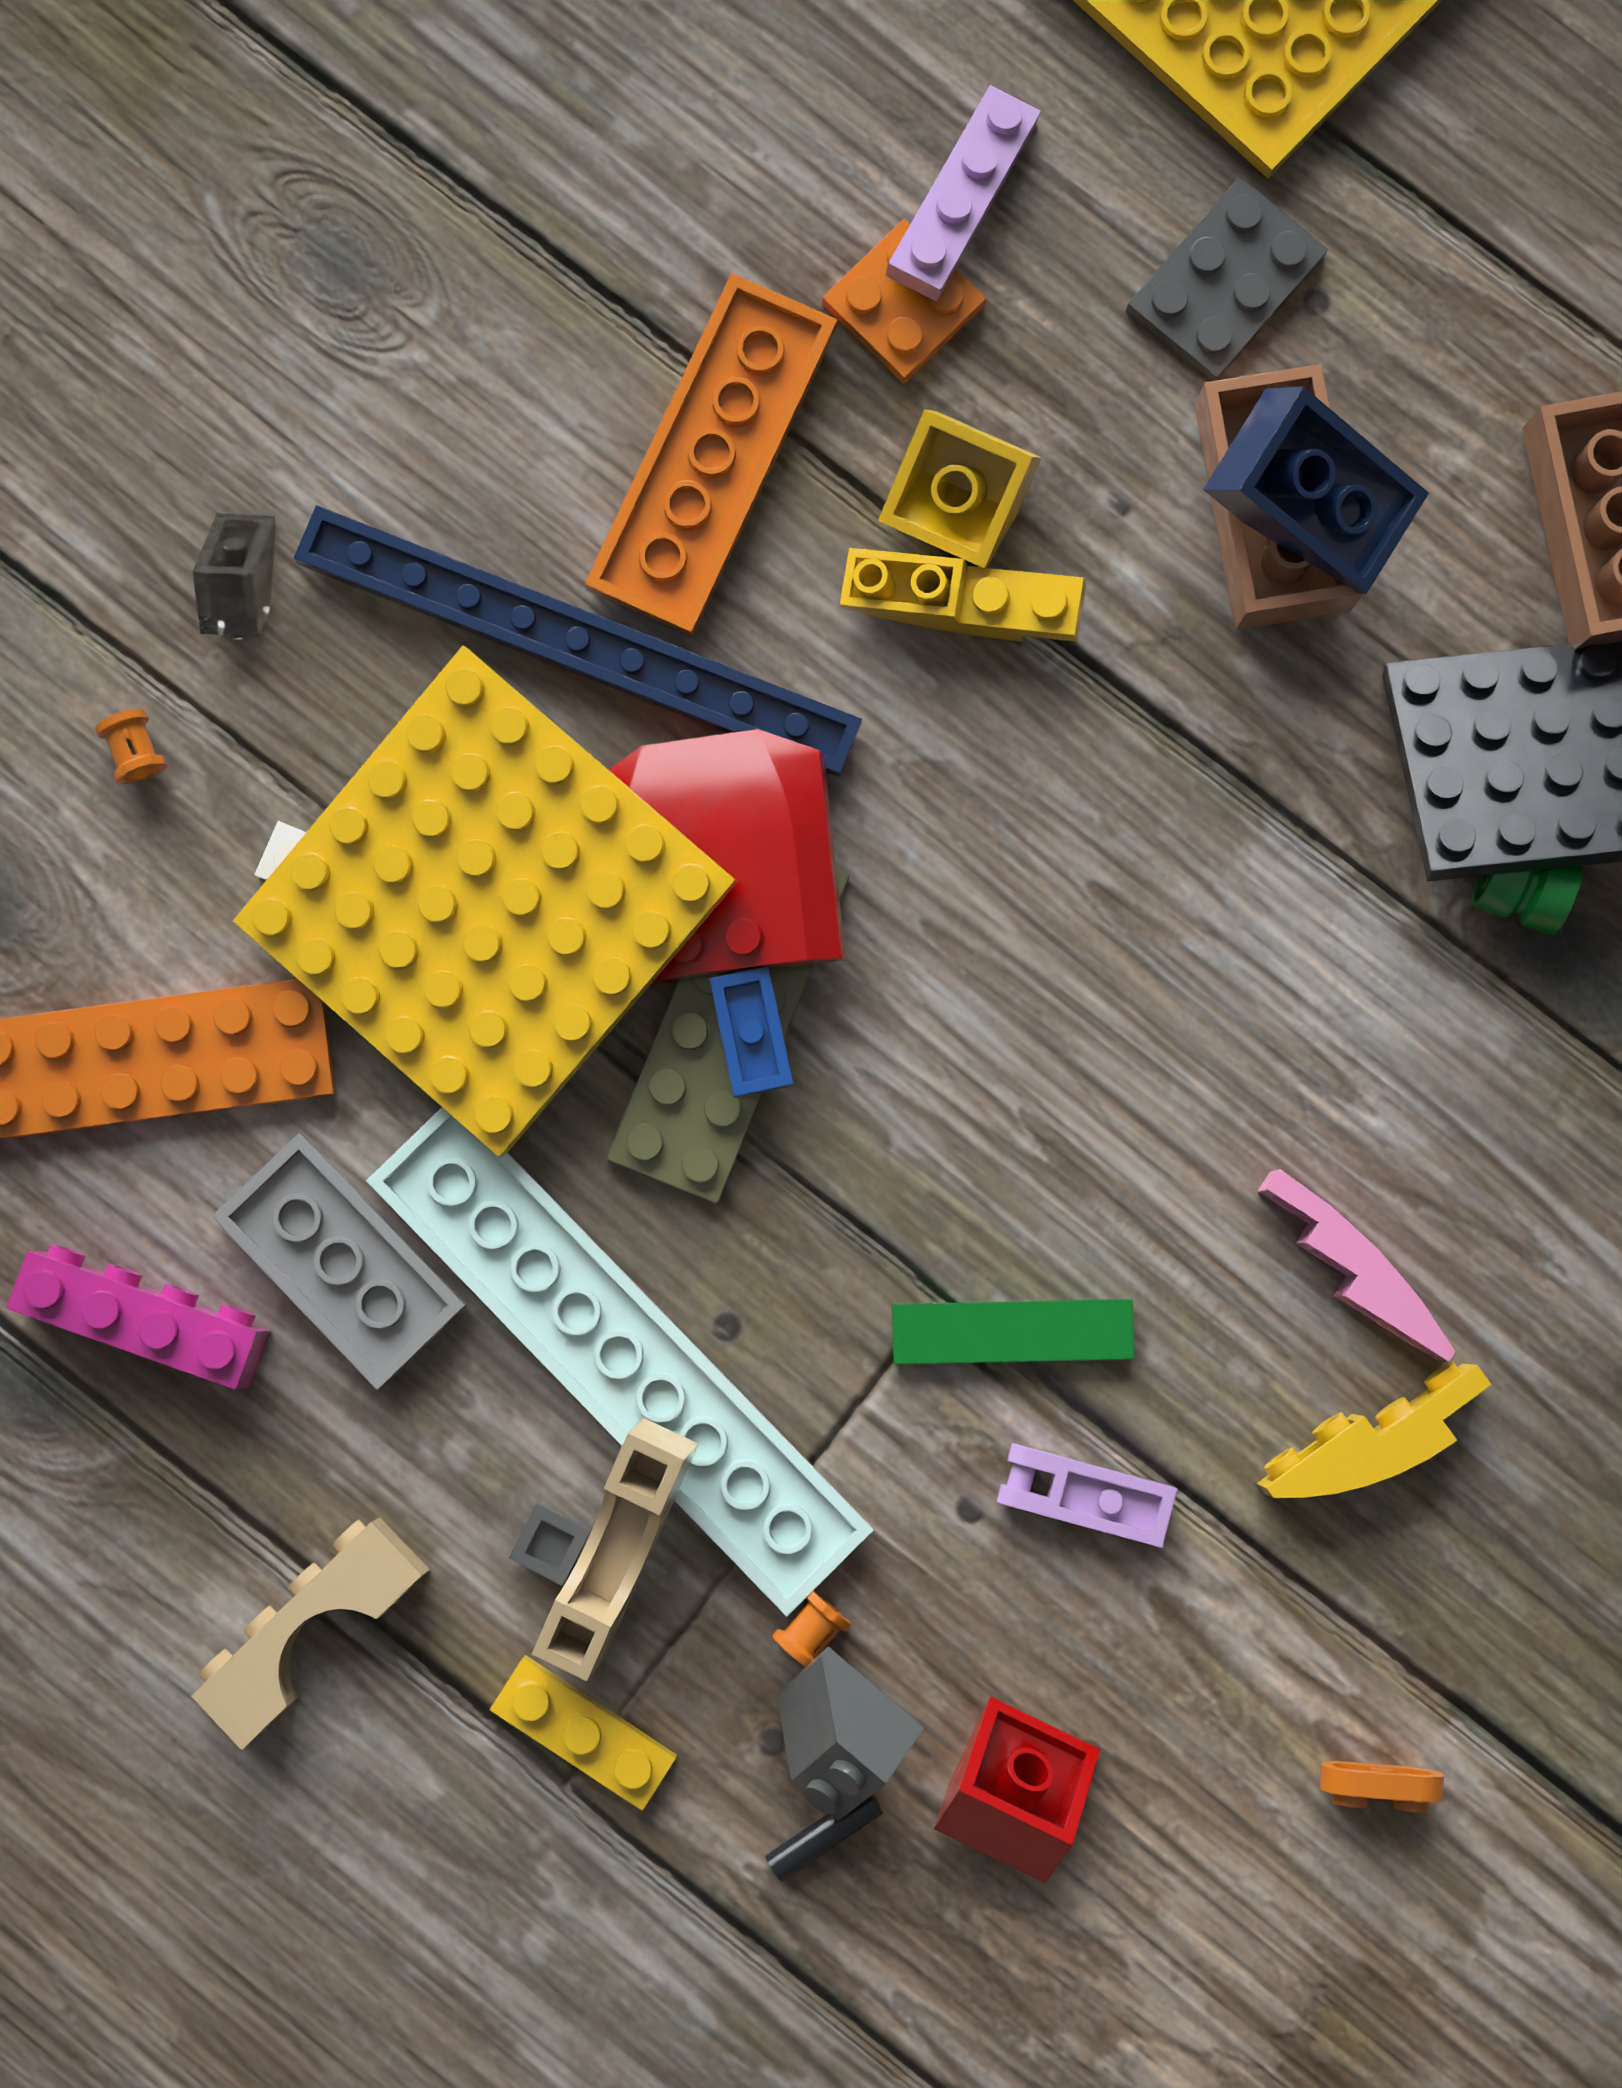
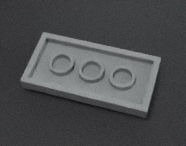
(339, 1261)

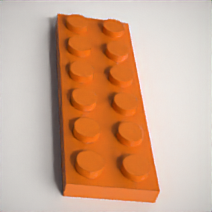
(711, 455)
(163, 1058)

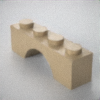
(617, 1550)
(255, 1683)

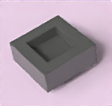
(550, 1543)

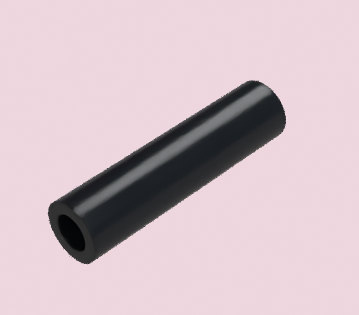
(820, 1838)

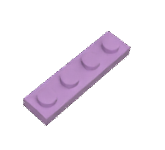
(962, 193)

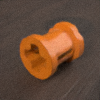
(130, 767)
(811, 1629)

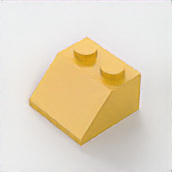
(959, 488)

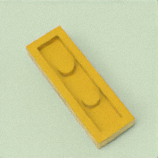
(583, 1732)

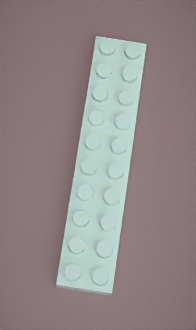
(620, 1355)

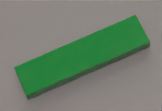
(1012, 1331)

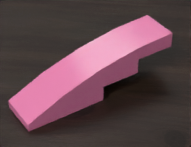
(1371, 1280)

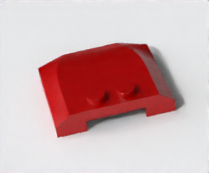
(765, 820)

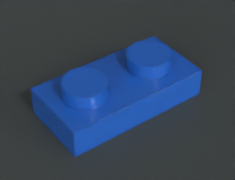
(751, 1032)

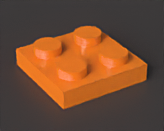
(894, 320)

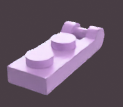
(1089, 1496)

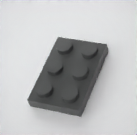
(1226, 280)

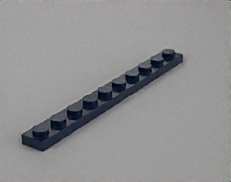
(569, 636)

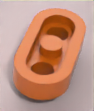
(1357, 1782)

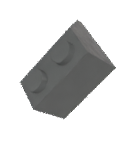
(841, 1734)

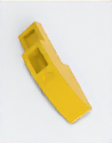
(962, 598)
(1357, 1455)

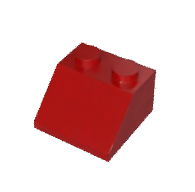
(1018, 1790)

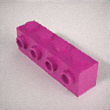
(139, 1319)

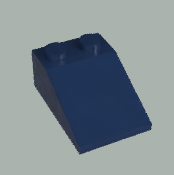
(1316, 487)

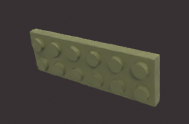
(683, 1108)

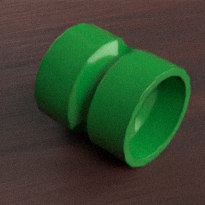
(1537, 896)

